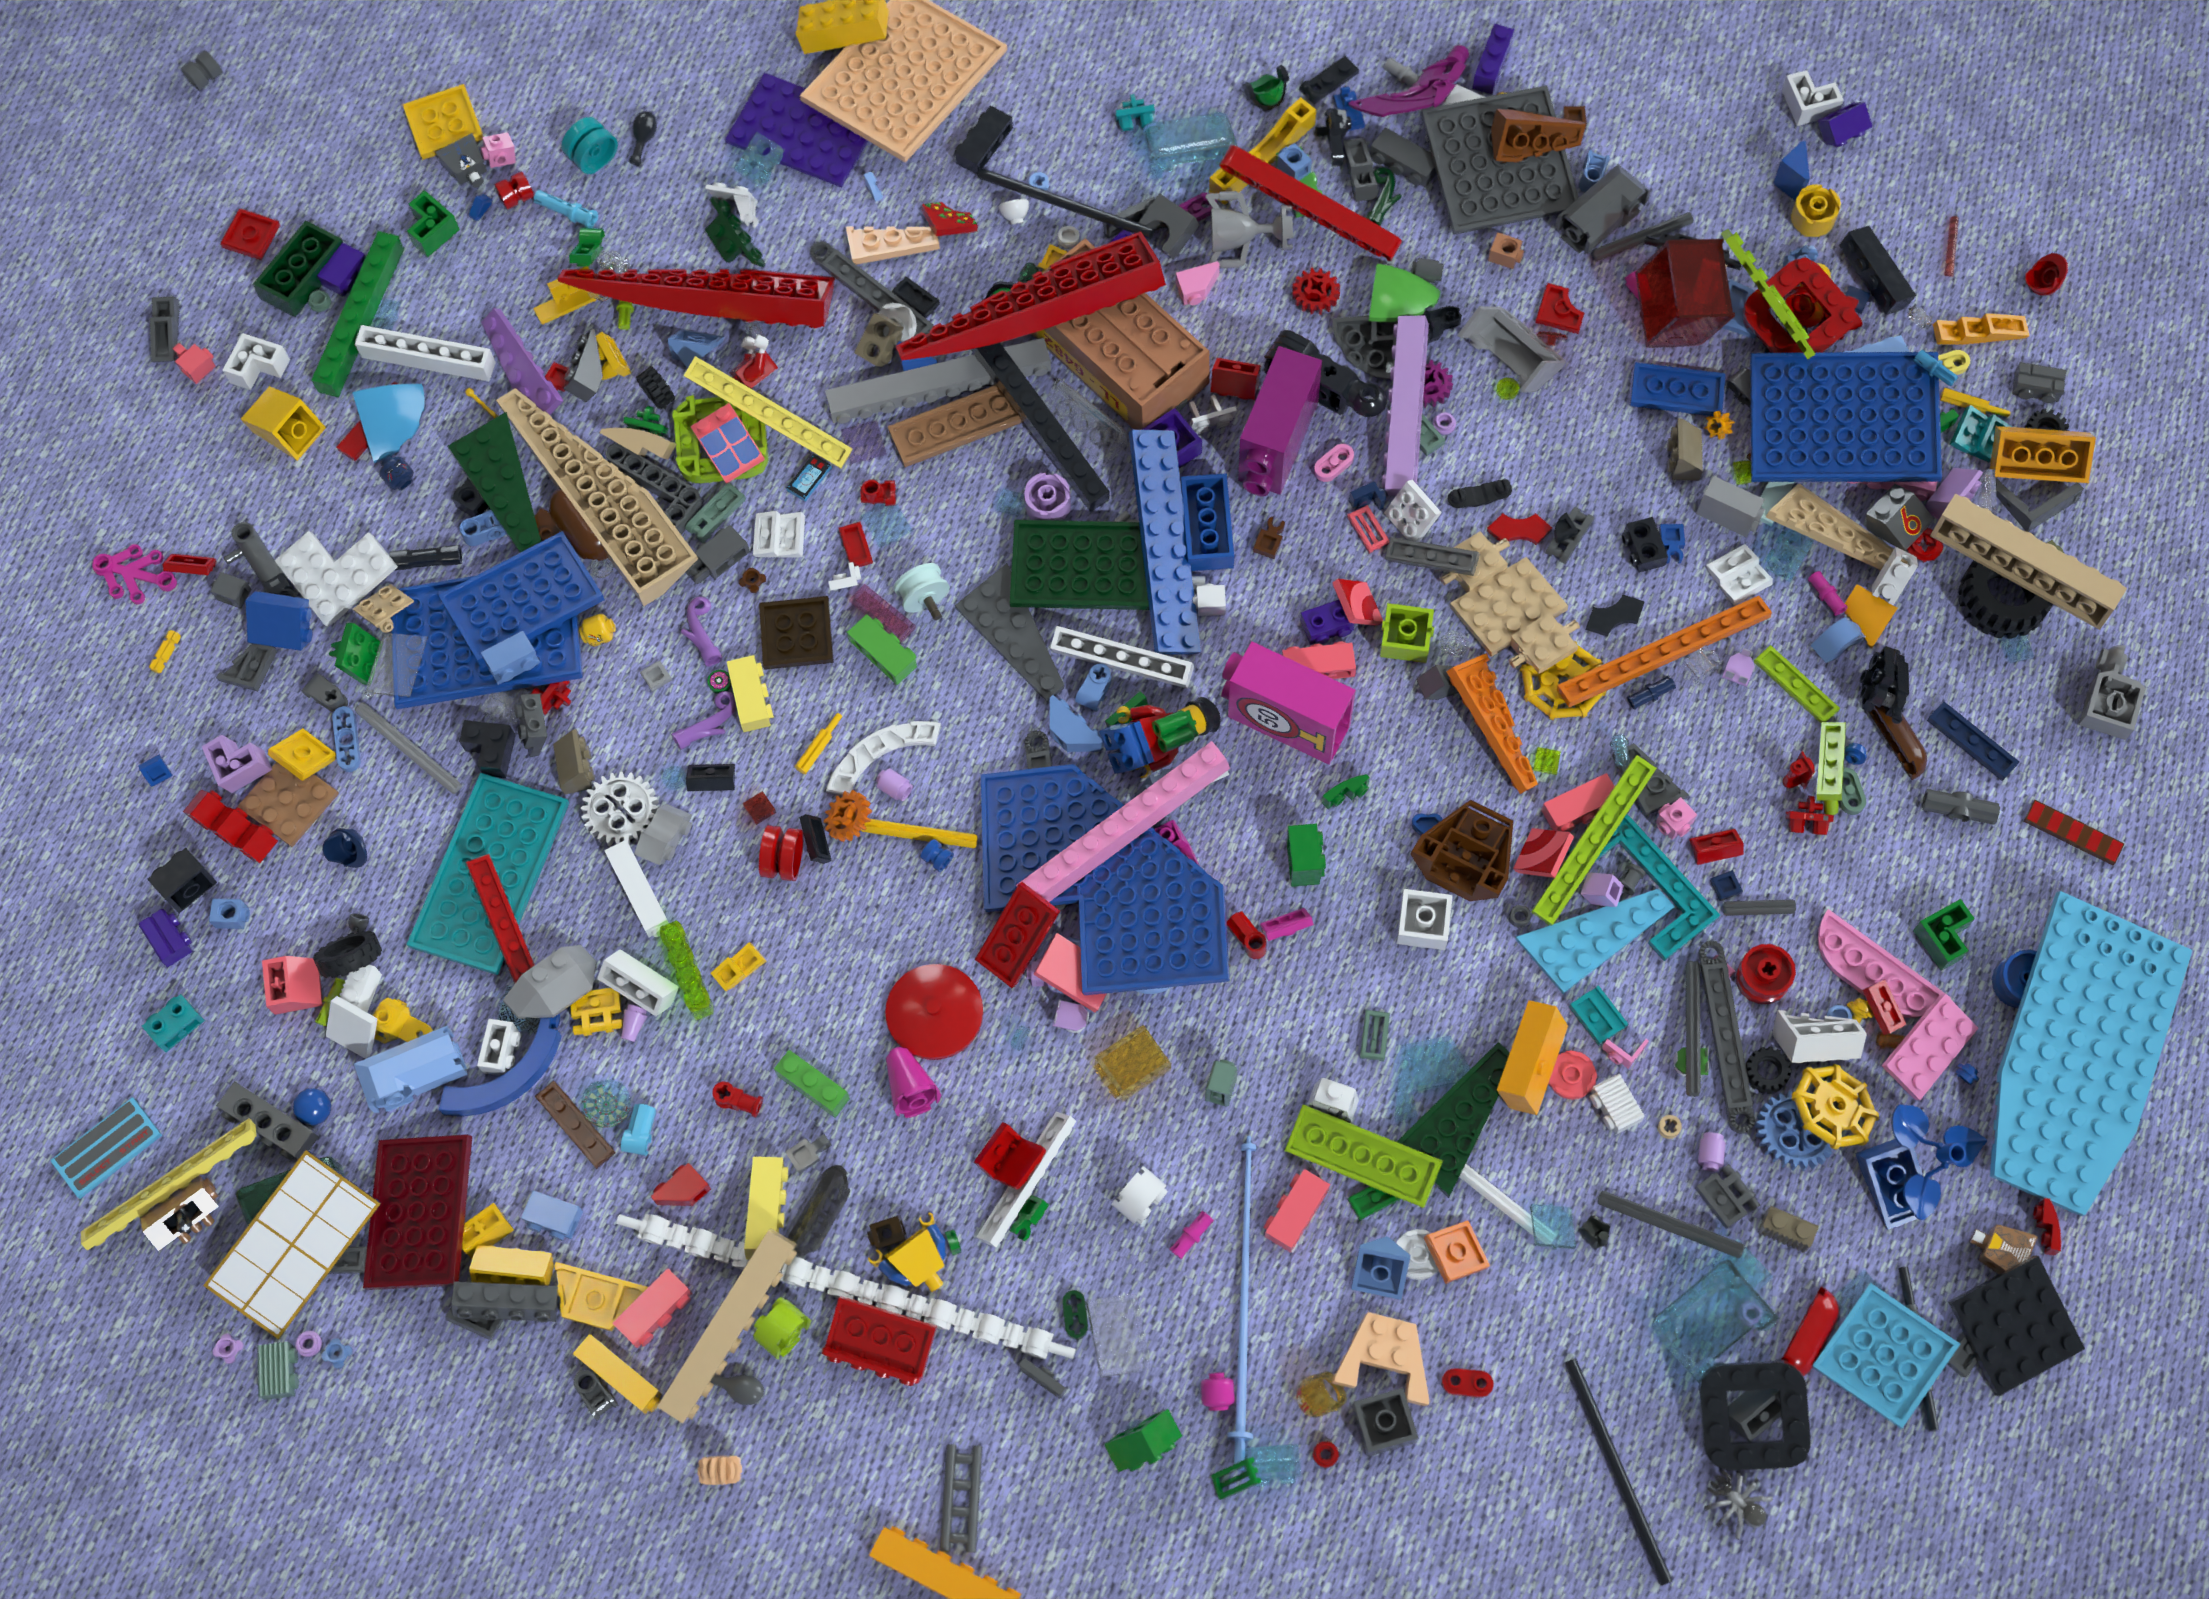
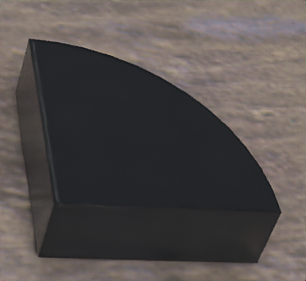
(1564, 528)

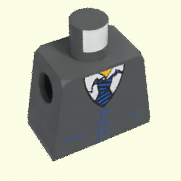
(463, 161)

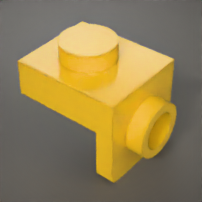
(1052, 255)

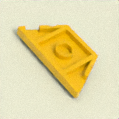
(593, 1297)

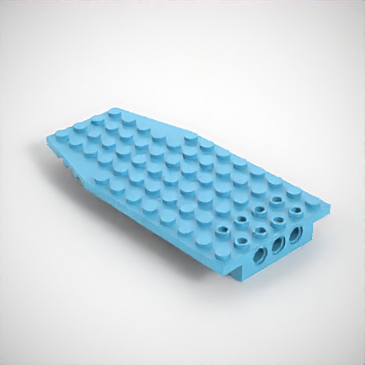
(2082, 1052)

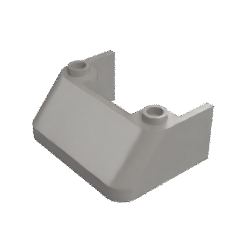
(1514, 345)

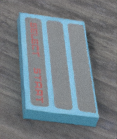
(106, 1148)

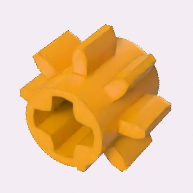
(1725, 428)

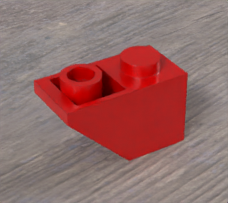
(682, 1189)

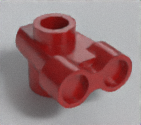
(883, 493)

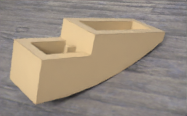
(640, 441)

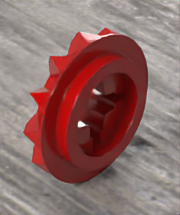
(1931, 552)

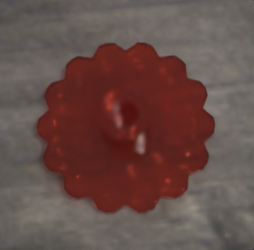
(1552, 337)

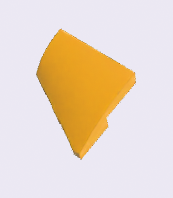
(1869, 613)

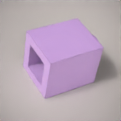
(1602, 889)

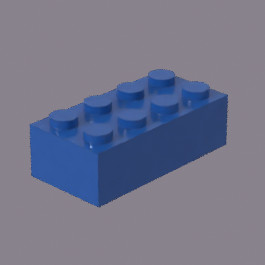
(1207, 522)

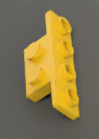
(565, 300)

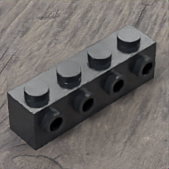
(1877, 270)

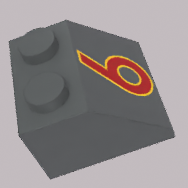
(1898, 517)

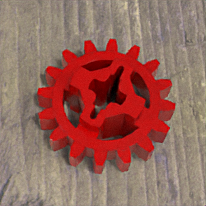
(1316, 291)

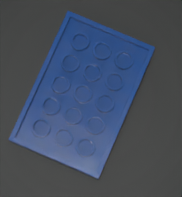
(522, 594)

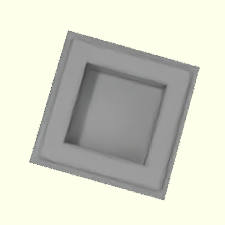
(656, 676)

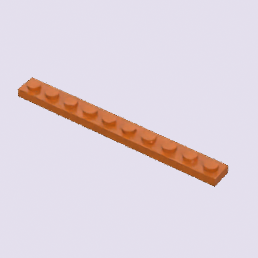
(1663, 651)

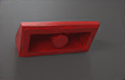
(1717, 846)

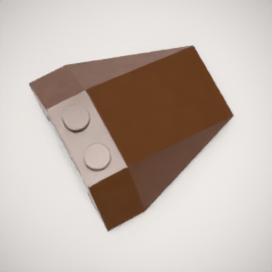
(1467, 853)

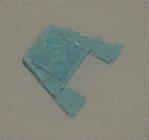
(1425, 1067)

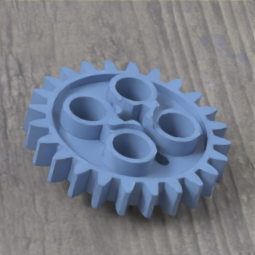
(1775, 1131)

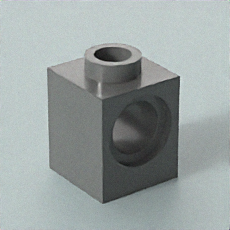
(230, 590)

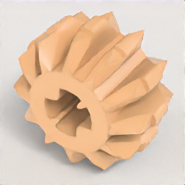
(719, 1470)

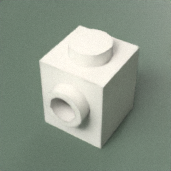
(1210, 600)

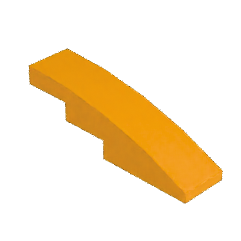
(1980, 330)

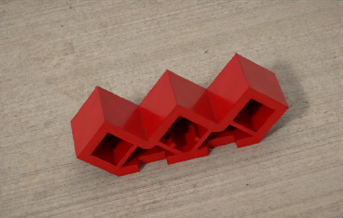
(231, 825)

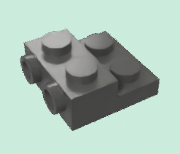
(532, 723)

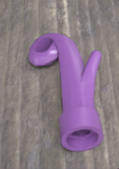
(709, 653)
(707, 726)

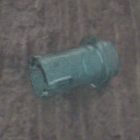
(1620, 749)

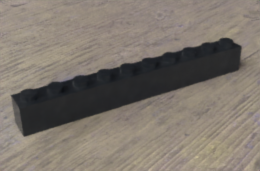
(1043, 425)

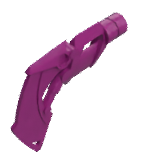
(1426, 92)

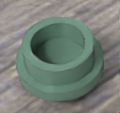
(319, 301)

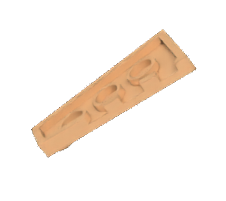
(877, 245)

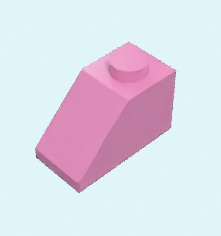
(1197, 282)

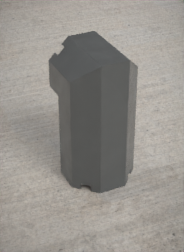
(1602, 209)

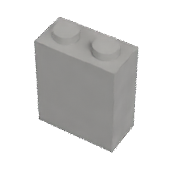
(1731, 507)

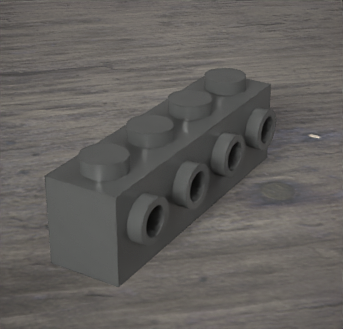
(504, 1301)

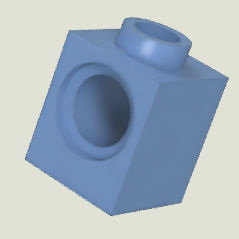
(1294, 154)
(222, 907)

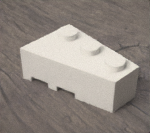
(1817, 1039)

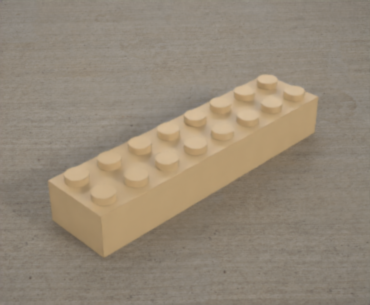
(2028, 561)

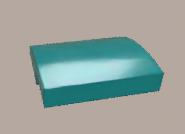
(1976, 433)

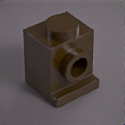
(897, 1228)

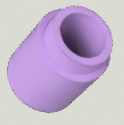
(894, 784)
(1711, 1151)

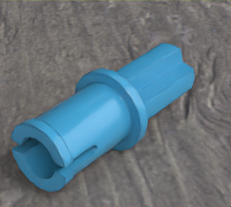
(1935, 368)

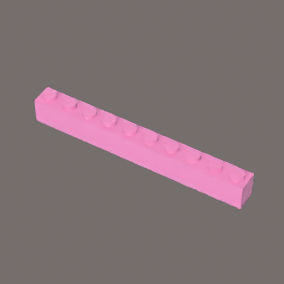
(1128, 822)

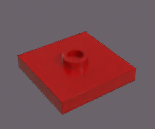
(250, 234)

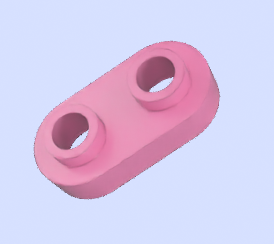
(1333, 463)

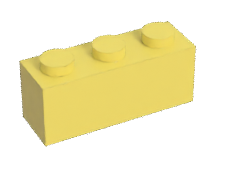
(750, 693)

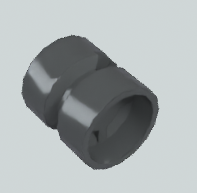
(201, 70)

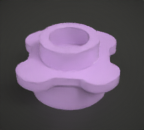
(220, 1348)

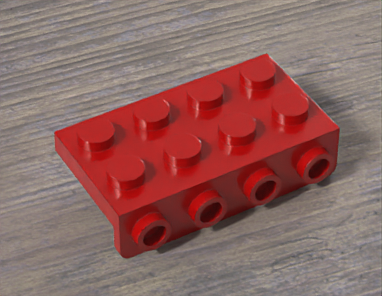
(879, 1341)

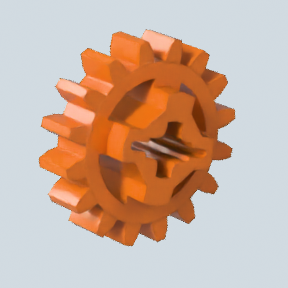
(847, 816)

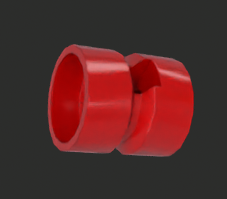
(514, 190)

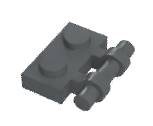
(1722, 1200)

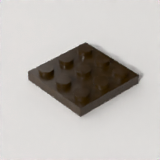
(796, 632)

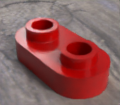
(1467, 1383)

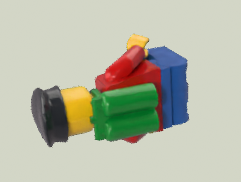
(1156, 735)

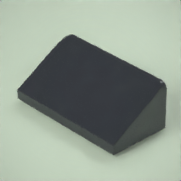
(710, 777)

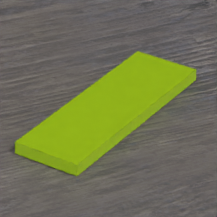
(1363, 1156)

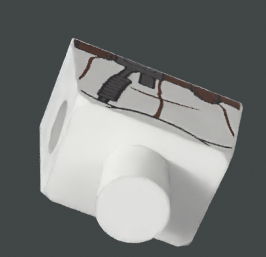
(1334, 1099)

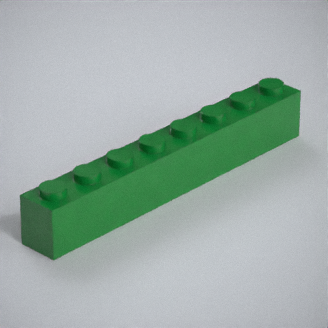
(357, 311)

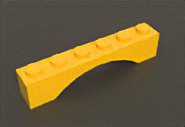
(1288, 130)

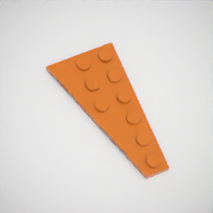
(1493, 717)

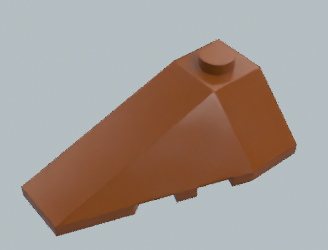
(1530, 134)

